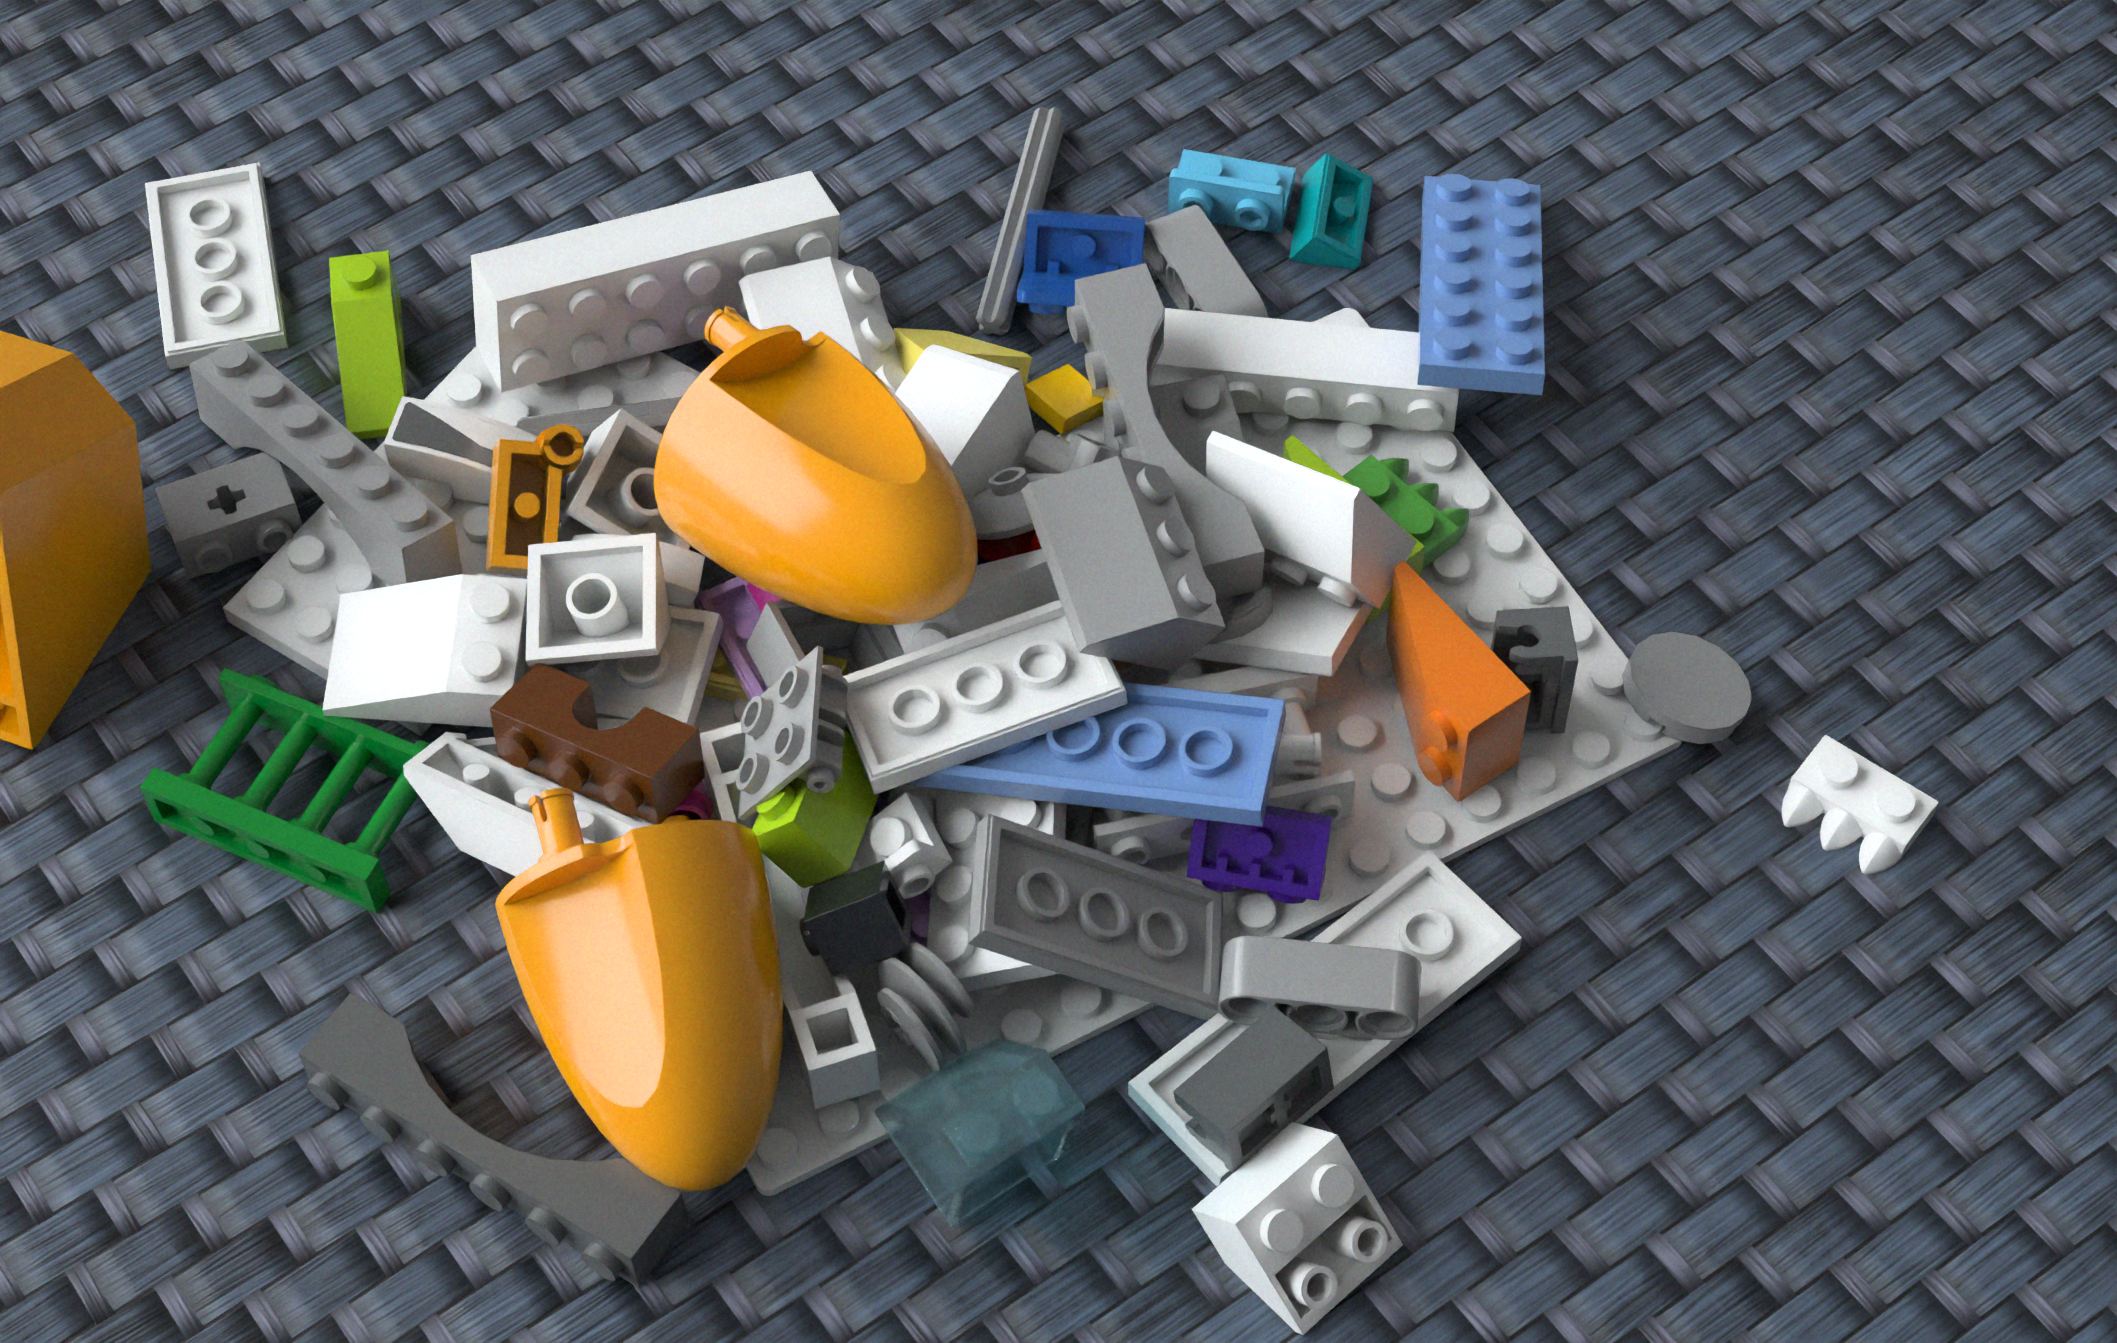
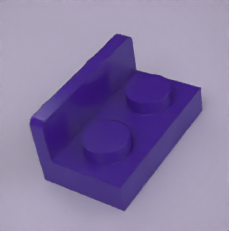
(1280, 857)

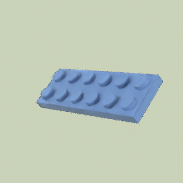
(1481, 286)
(1155, 755)

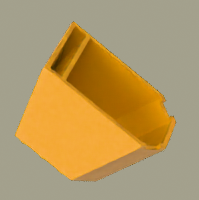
(67, 529)

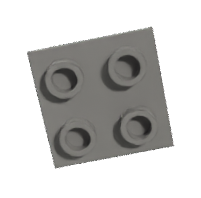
(794, 733)

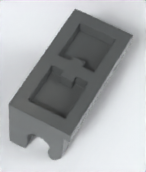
(1543, 655)
(1255, 1088)

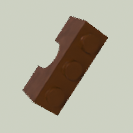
(637, 768)

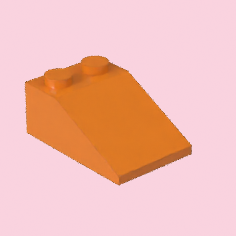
(1454, 690)

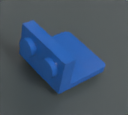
(1074, 247)

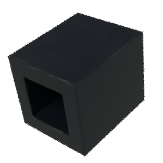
(856, 919)

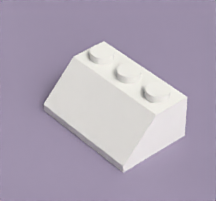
(829, 299)
(1311, 523)

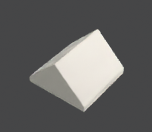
(596, 600)

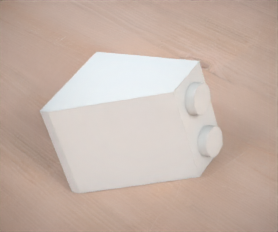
(971, 412)

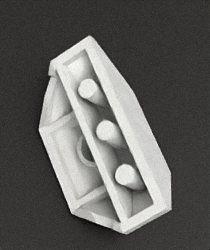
(486, 802)

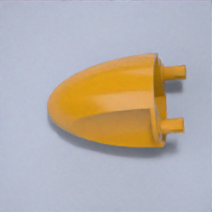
(814, 480)
(654, 985)

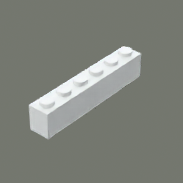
(1305, 369)

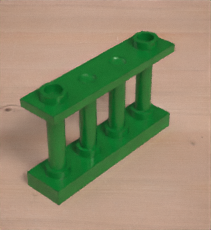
(298, 845)

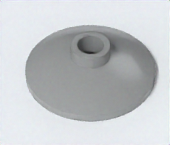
(1001, 508)

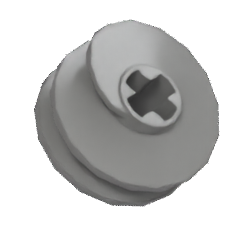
(922, 997)

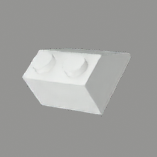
(616, 481)

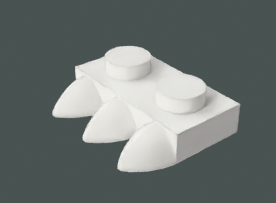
(1856, 803)

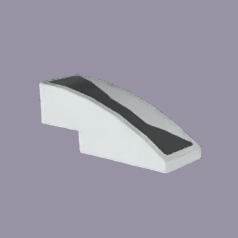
(450, 447)

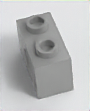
(229, 513)

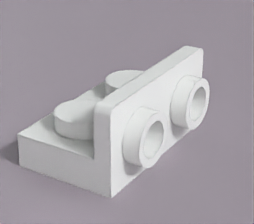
(907, 844)

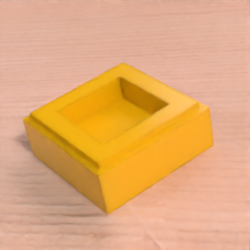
(1063, 399)

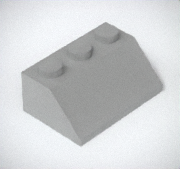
(1124, 563)

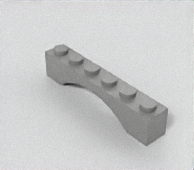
(1123, 333)
(384, 514)

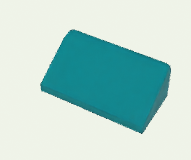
(1331, 215)

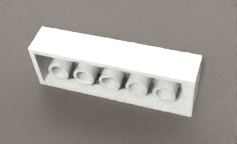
(639, 278)

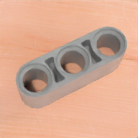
(1199, 266)
(1321, 986)

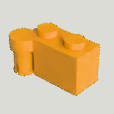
(527, 495)

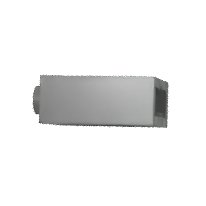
(791, 630)

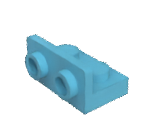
(1232, 190)

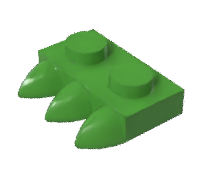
(1410, 504)

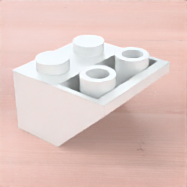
(1299, 1224)

